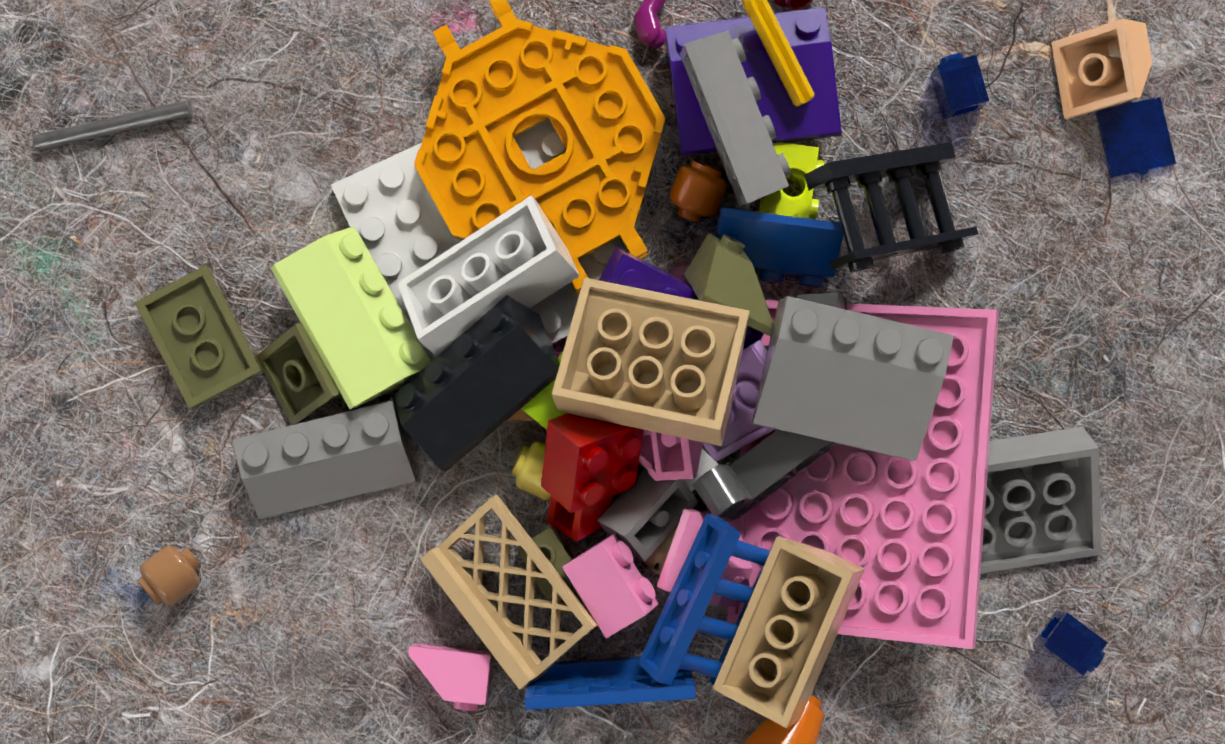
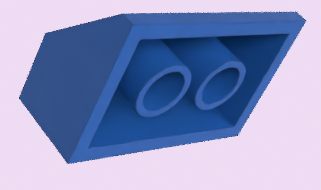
(784, 245)

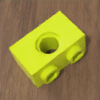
(801, 161)

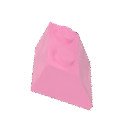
(611, 585)

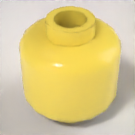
(529, 470)

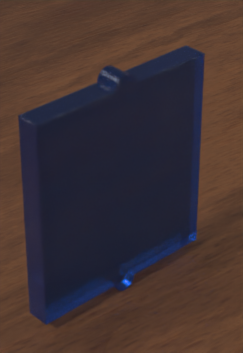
(1135, 137)

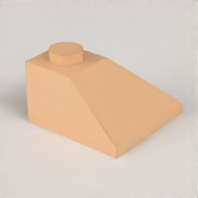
(1102, 66)

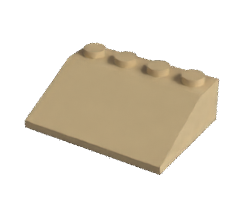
(651, 361)

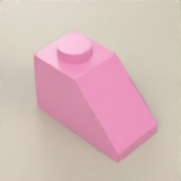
(455, 673)

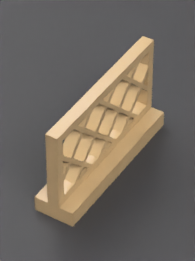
(489, 618)

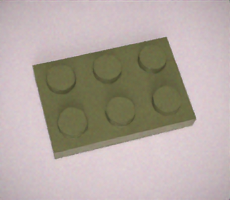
(199, 337)

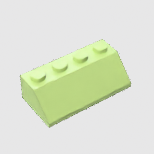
(351, 316)

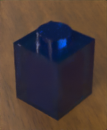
(959, 85)
(1071, 643)

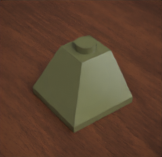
(727, 277)
(297, 374)

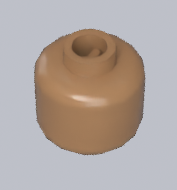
(169, 575)

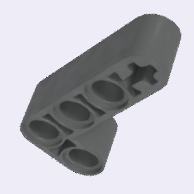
(758, 473)

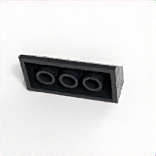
(477, 382)

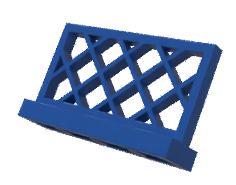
(603, 683)

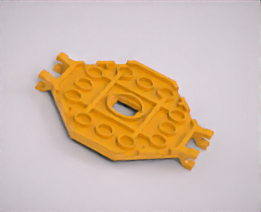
(512, 85)

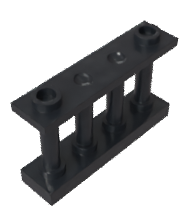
(898, 167)

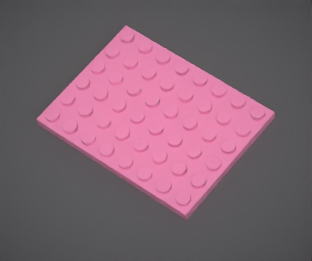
(901, 518)

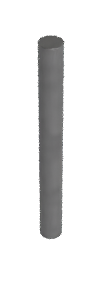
(112, 125)

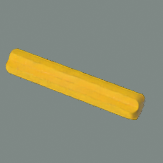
(779, 51)

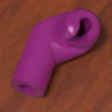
(648, 25)

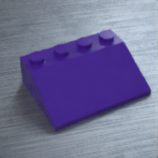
(812, 45)

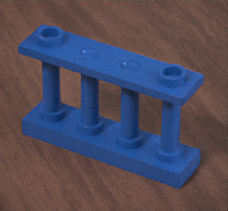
(690, 598)

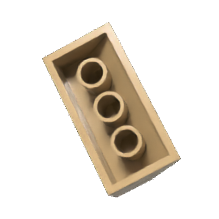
(788, 630)

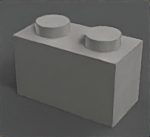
(647, 513)

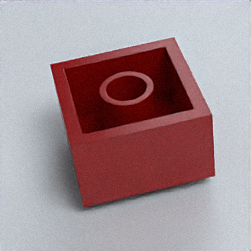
(589, 460)

